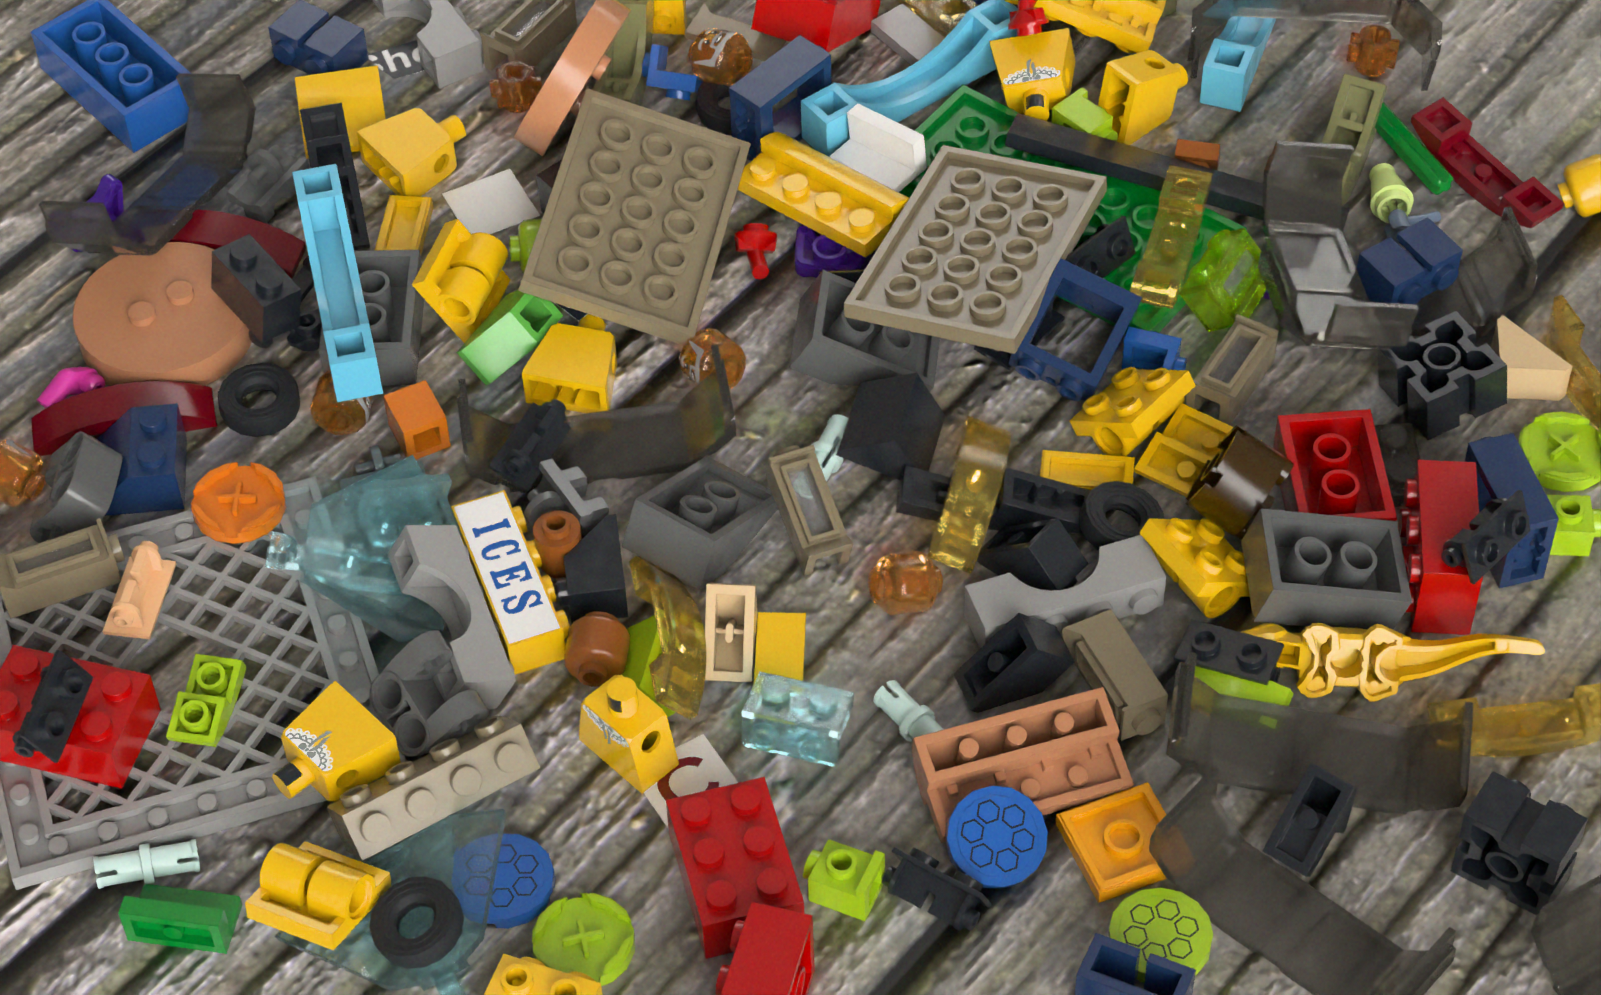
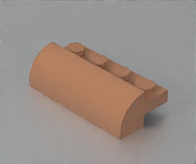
(1050, 752)

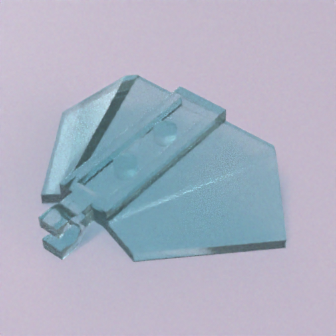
(339, 568)
(465, 858)

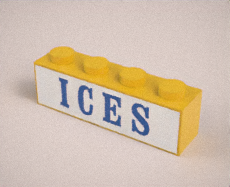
(511, 581)

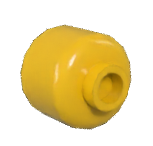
(1582, 186)

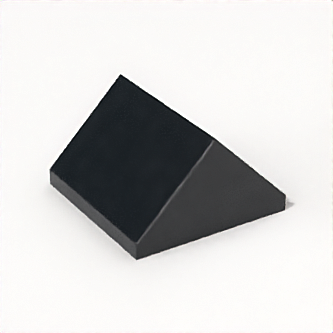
(892, 425)

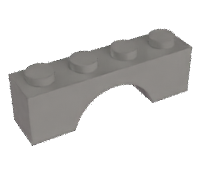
(446, 44)
(438, 570)
(1124, 580)

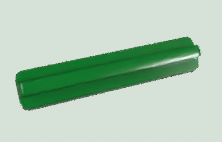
(1412, 151)

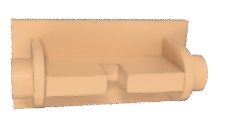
(140, 593)

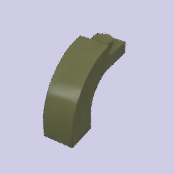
(624, 73)
(1354, 124)

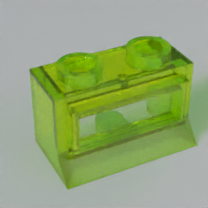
(1225, 280)

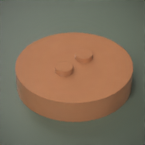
(565, 85)
(158, 319)

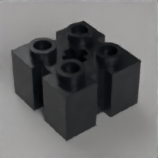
(1443, 376)
(1518, 843)

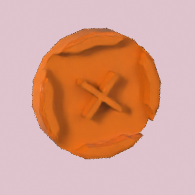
(238, 502)

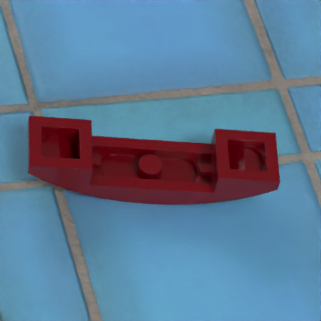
(1477, 171)
(221, 228)
(100, 408)

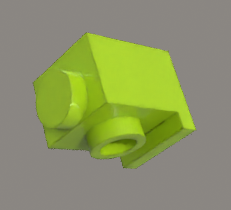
(1083, 115)
(1576, 525)
(844, 878)

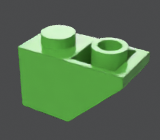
(508, 334)

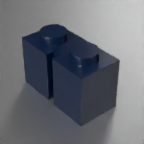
(330, 49)
(1409, 274)
(1113, 970)

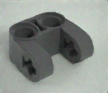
(82, 485)
(412, 704)

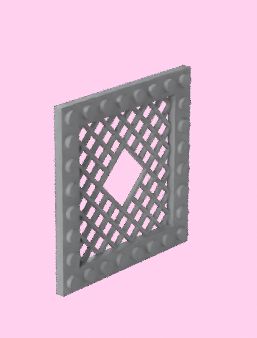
(45, 850)

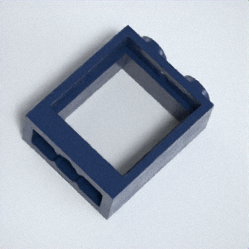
(752, 97)
(1094, 295)
(1500, 473)

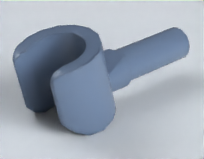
(1400, 221)

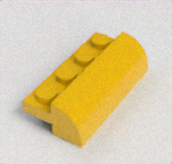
(1122, 22)
(821, 193)

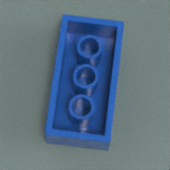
(113, 72)

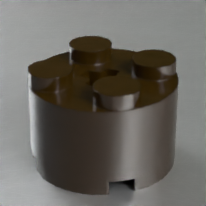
(1238, 482)

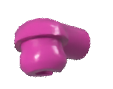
(70, 382)

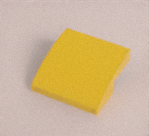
(356, 89)
(1182, 449)

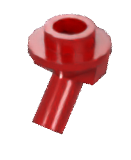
(1027, 19)
(756, 242)

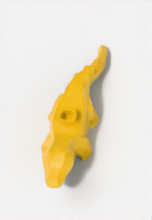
(1377, 657)

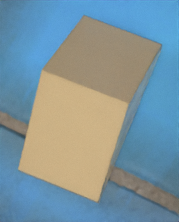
(1531, 367)
(730, 631)

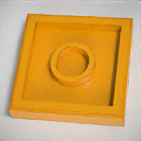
(1113, 841)

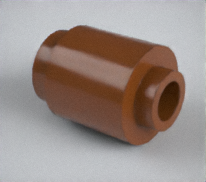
(554, 537)

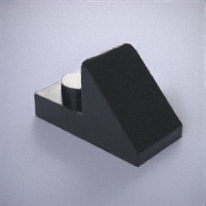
(1311, 819)

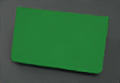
(181, 918)

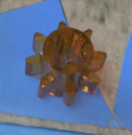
(1373, 50)
(515, 86)

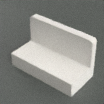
(882, 149)

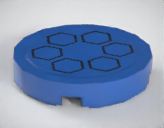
(996, 836)
(521, 882)

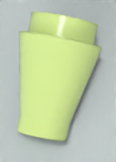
(1388, 192)

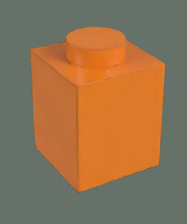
(417, 420)

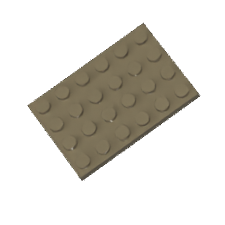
(636, 218)
(976, 248)

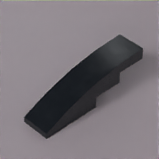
(328, 145)
(1020, 499)

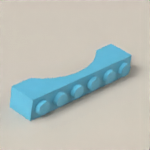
(1234, 61)
(953, 63)
(337, 283)

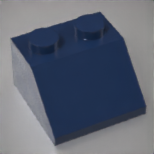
(152, 461)

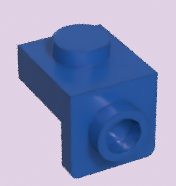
(676, 84)
(1152, 350)

